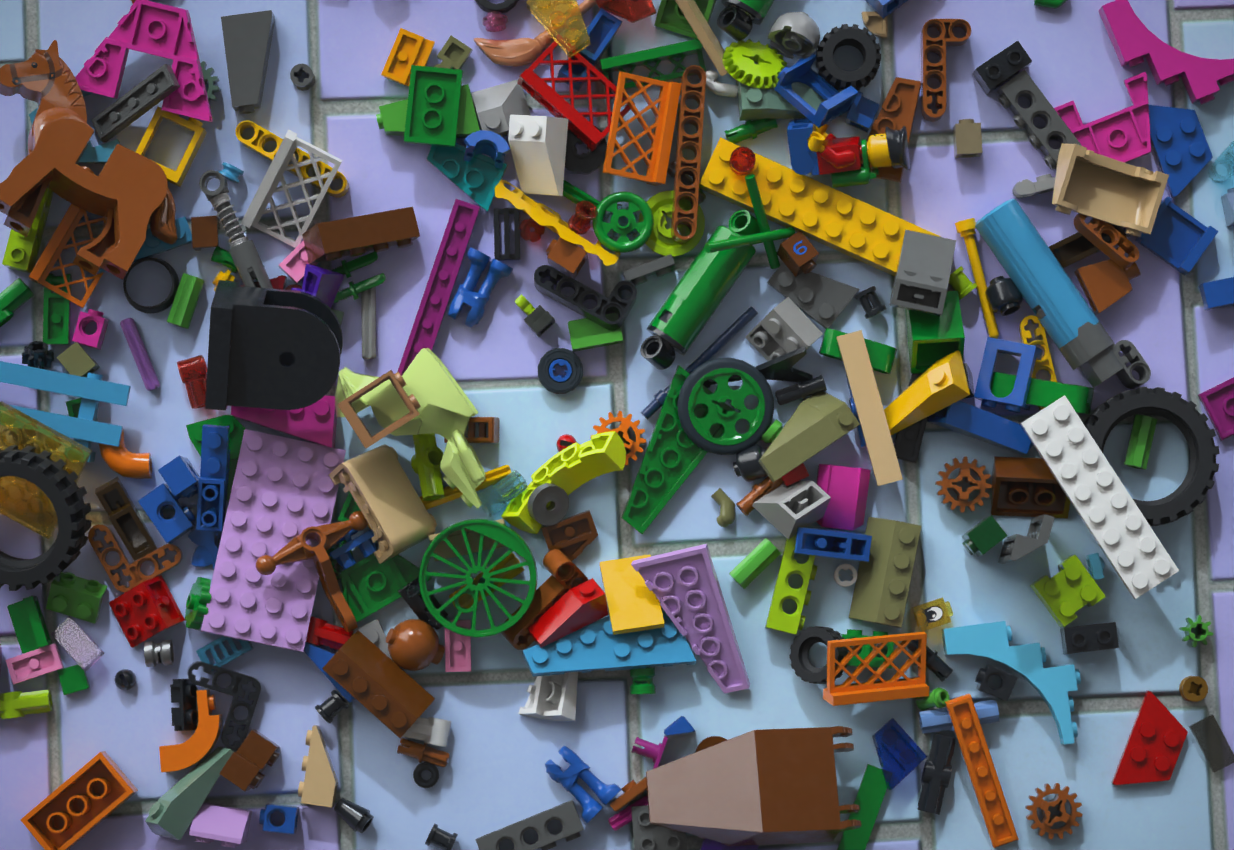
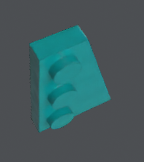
(474, 177)

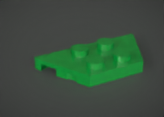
(374, 585)

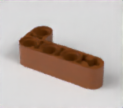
(938, 70)
(563, 578)

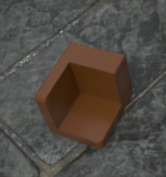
(205, 232)

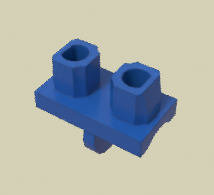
(343, 555)

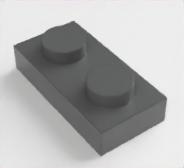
(659, 267)

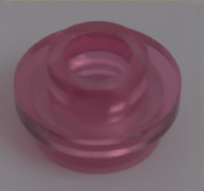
(495, 21)

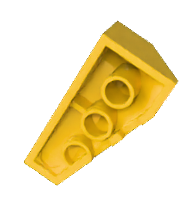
(931, 392)

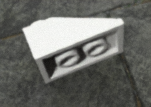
(539, 152)

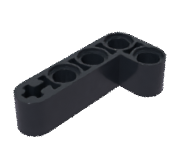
(582, 293)

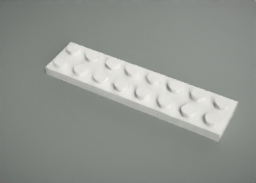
(1099, 497)

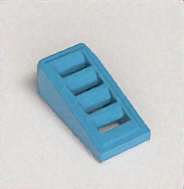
(247, 646)

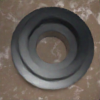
(418, 777)

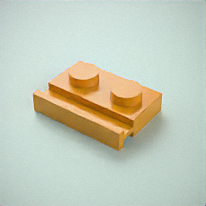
(407, 51)

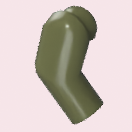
(727, 508)

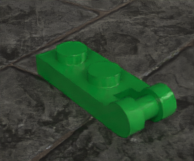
(56, 313)

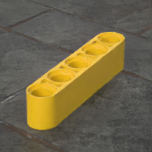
(262, 136)

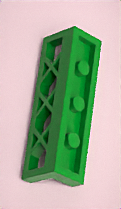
(651, 56)

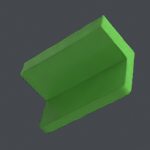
(588, 334)

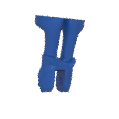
(479, 299)
(569, 778)

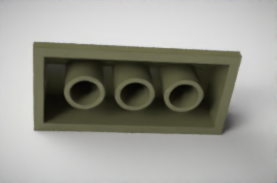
(885, 580)

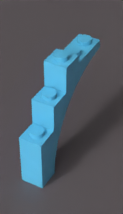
(1052, 683)

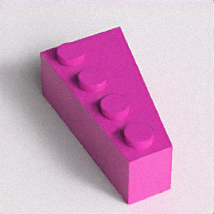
(312, 423)

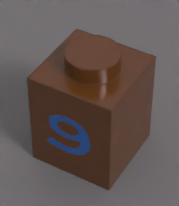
(798, 254)

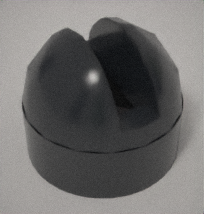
(130, 677)

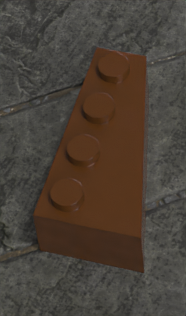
(361, 234)

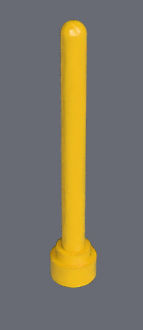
(967, 230)

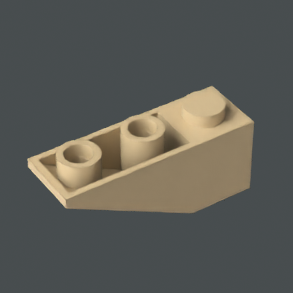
(320, 778)

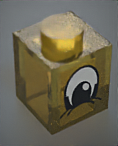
(932, 614)

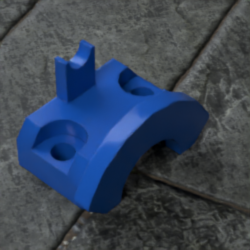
(486, 143)

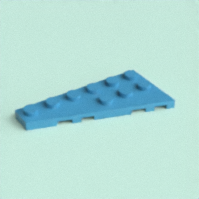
(598, 649)

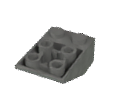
(923, 273)

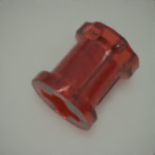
(584, 213)

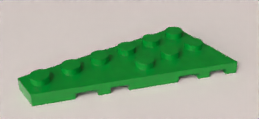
(667, 459)

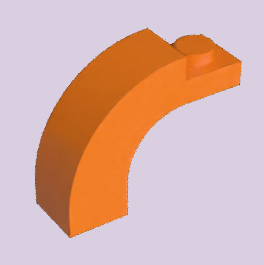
(200, 744)

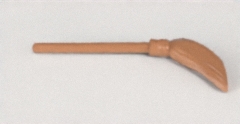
(523, 50)

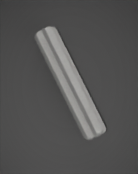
(368, 311)

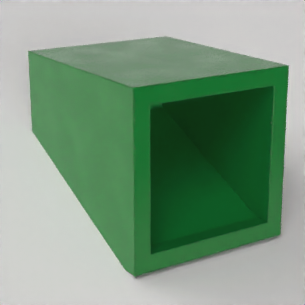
(934, 336)

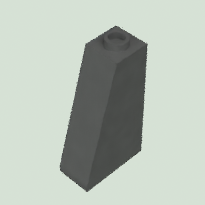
(247, 55)

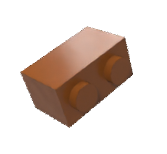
(566, 257)

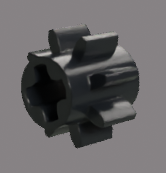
(38, 355)

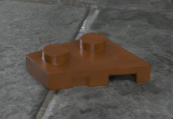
(571, 534)

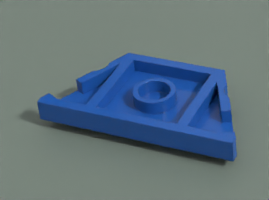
(1178, 145)

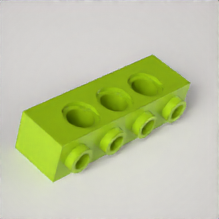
(22, 250)
(777, 618)

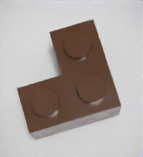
(250, 760)

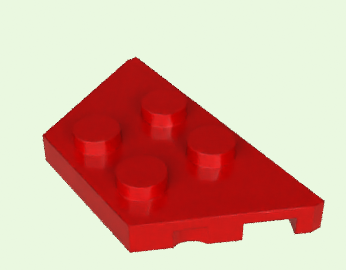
(1151, 746)

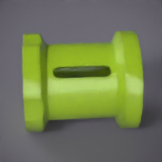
(961, 283)

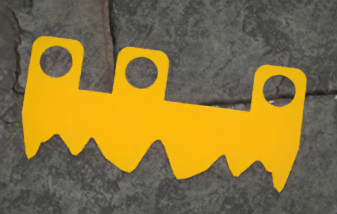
(545, 219)

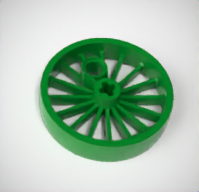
(499, 533)

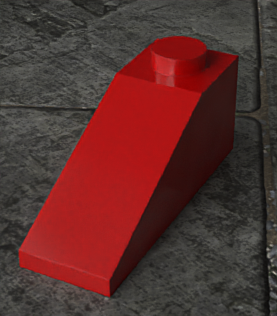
(570, 613)

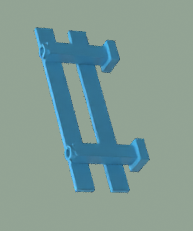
(90, 389)

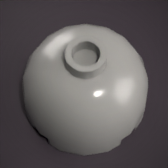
(795, 35)

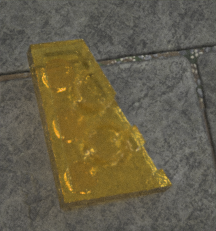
(563, 22)

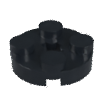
(587, 162)

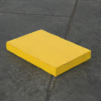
(628, 599)

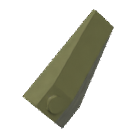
(810, 429)

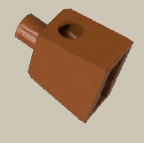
(1105, 283)

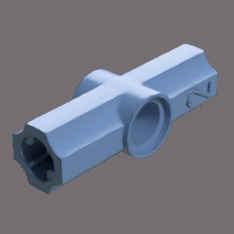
(939, 719)

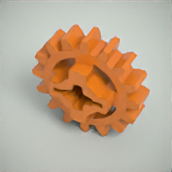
(625, 424)

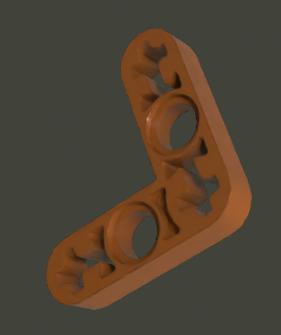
(1092, 232)
(134, 568)

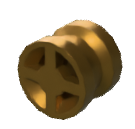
(1189, 690)

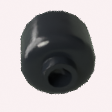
(1003, 296)
(748, 465)

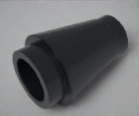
(354, 815)

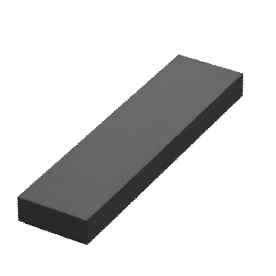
(135, 103)

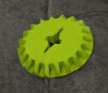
(740, 64)
(661, 238)

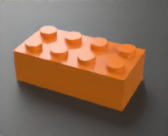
(79, 804)

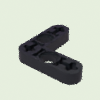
(235, 690)

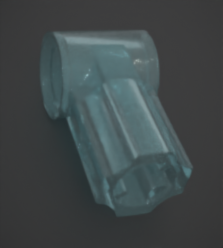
(496, 496)

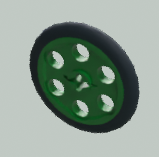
(699, 428)

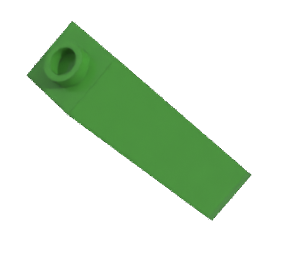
(393, 116)

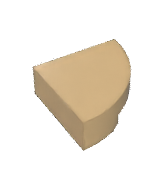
(875, 24)

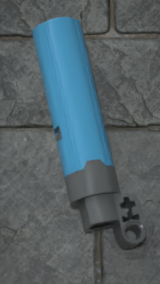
(1056, 299)

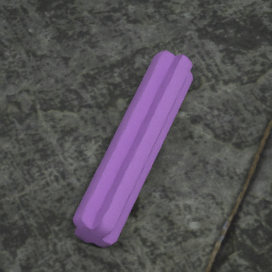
(139, 354)

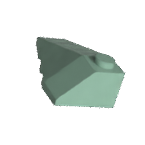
(768, 103)
(180, 804)

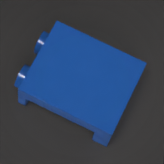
(1177, 237)

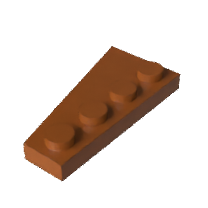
(897, 112)

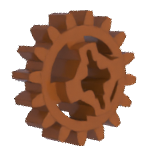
(964, 472)
(1060, 800)

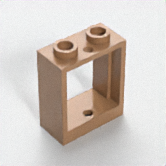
(356, 422)

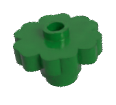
(197, 602)

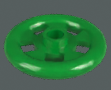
(623, 243)

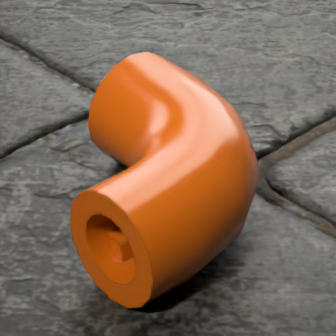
(125, 462)

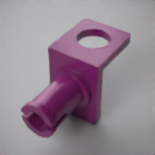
(650, 749)

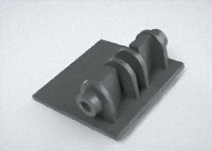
(654, 837)

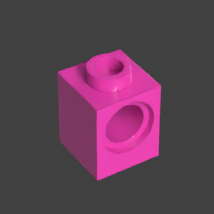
(96, 339)

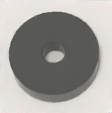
(539, 499)

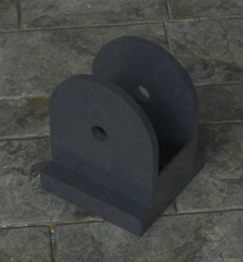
(270, 348)

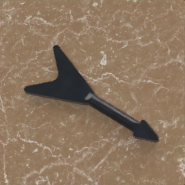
(777, 369)

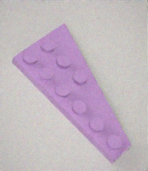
(695, 604)

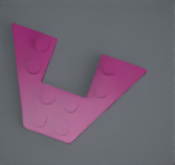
(158, 32)

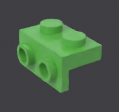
(76, 597)

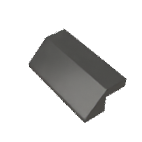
(1019, 546)

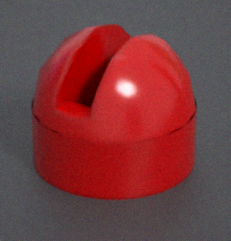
(567, 438)

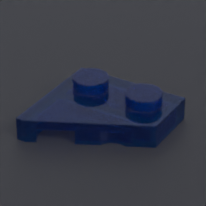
(896, 753)

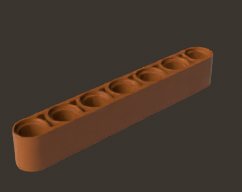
(692, 142)

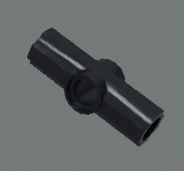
(936, 774)

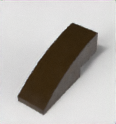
(1078, 247)
(125, 518)

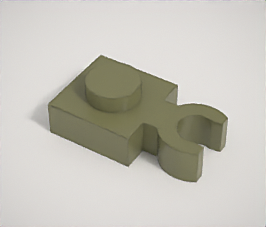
(453, 54)

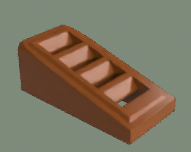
(493, 430)

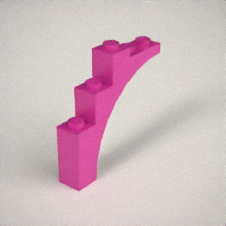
(1134, 42)

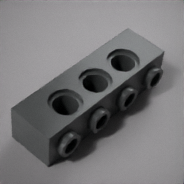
(1024, 86)
(565, 813)

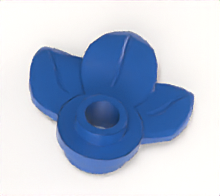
(207, 548)

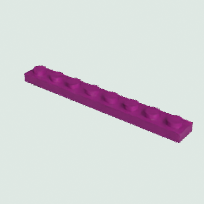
(441, 281)

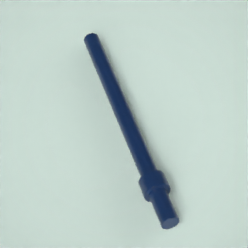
(710, 352)

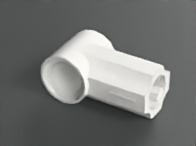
(430, 730)

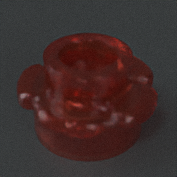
(525, 230)

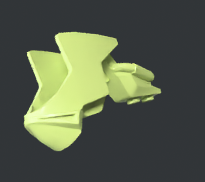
(442, 411)

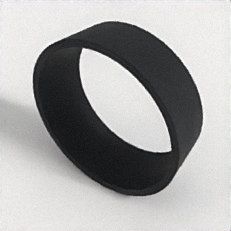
(168, 301)

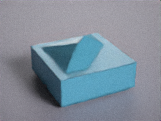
(1095, 566)

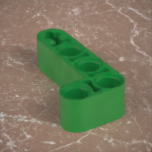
(1045, 392)

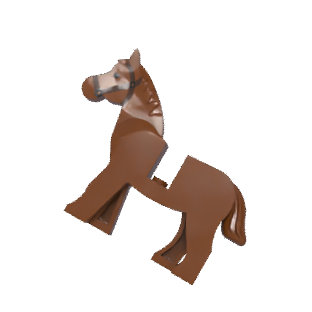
(126, 193)

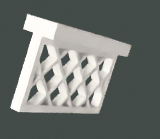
(269, 186)

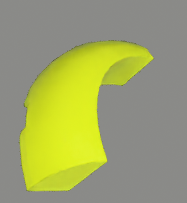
(569, 471)

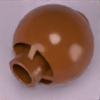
(414, 645)

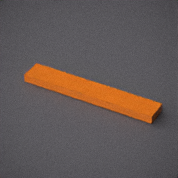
(981, 770)

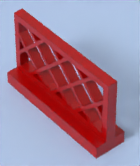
(557, 104)

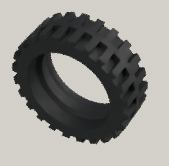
(1189, 422)
(70, 512)

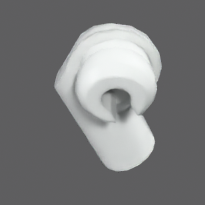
(719, 88)

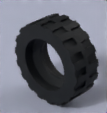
(800, 653)

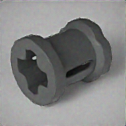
(307, 82)

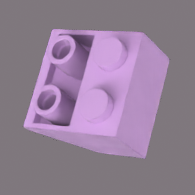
(221, 823)

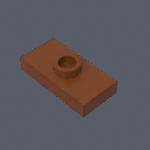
(630, 791)

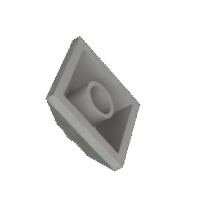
(497, 104)

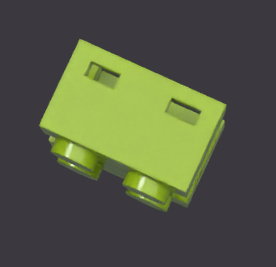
(1067, 591)

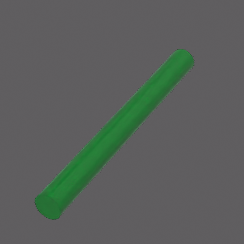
(761, 219)
(749, 240)

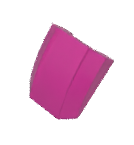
(848, 495)

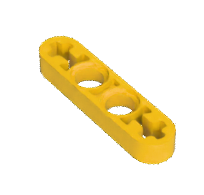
(1046, 361)

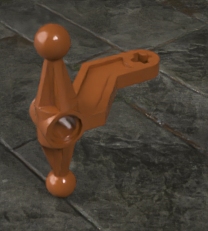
(298, 550)

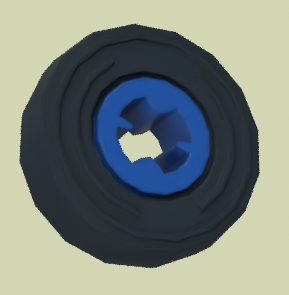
(556, 383)

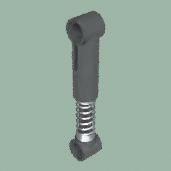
(242, 249)

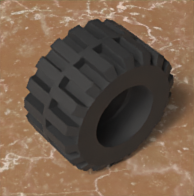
(854, 37)

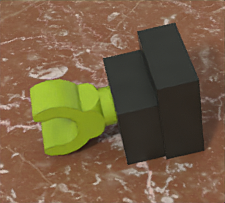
(536, 319)

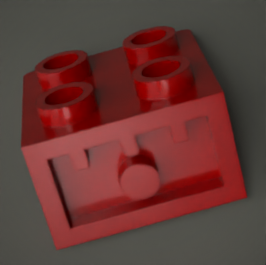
(146, 610)

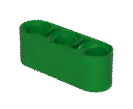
(880, 355)

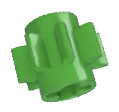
(1201, 626)

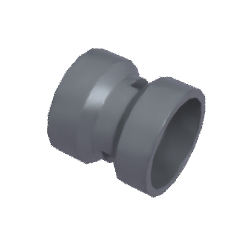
(158, 653)

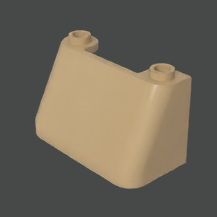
(1107, 189)
(386, 500)

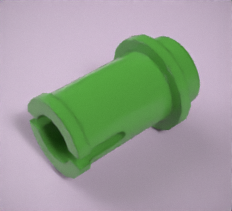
(935, 699)

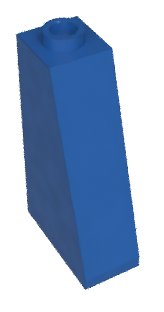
(983, 426)

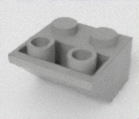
(783, 331)
(793, 506)

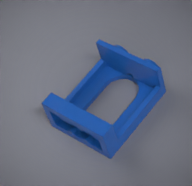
(835, 102)
(1017, 398)

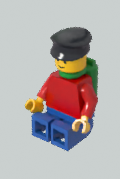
(842, 157)

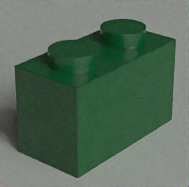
(983, 536)

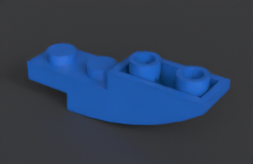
(213, 478)

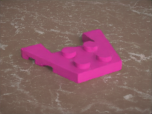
(1117, 135)

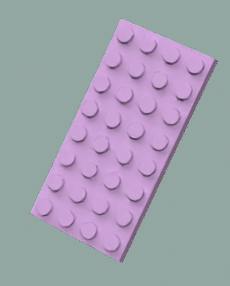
(274, 496)

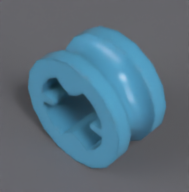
(231, 172)

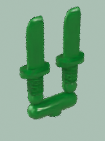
(362, 286)

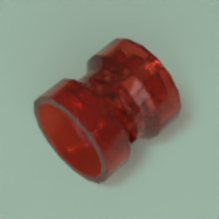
(742, 161)

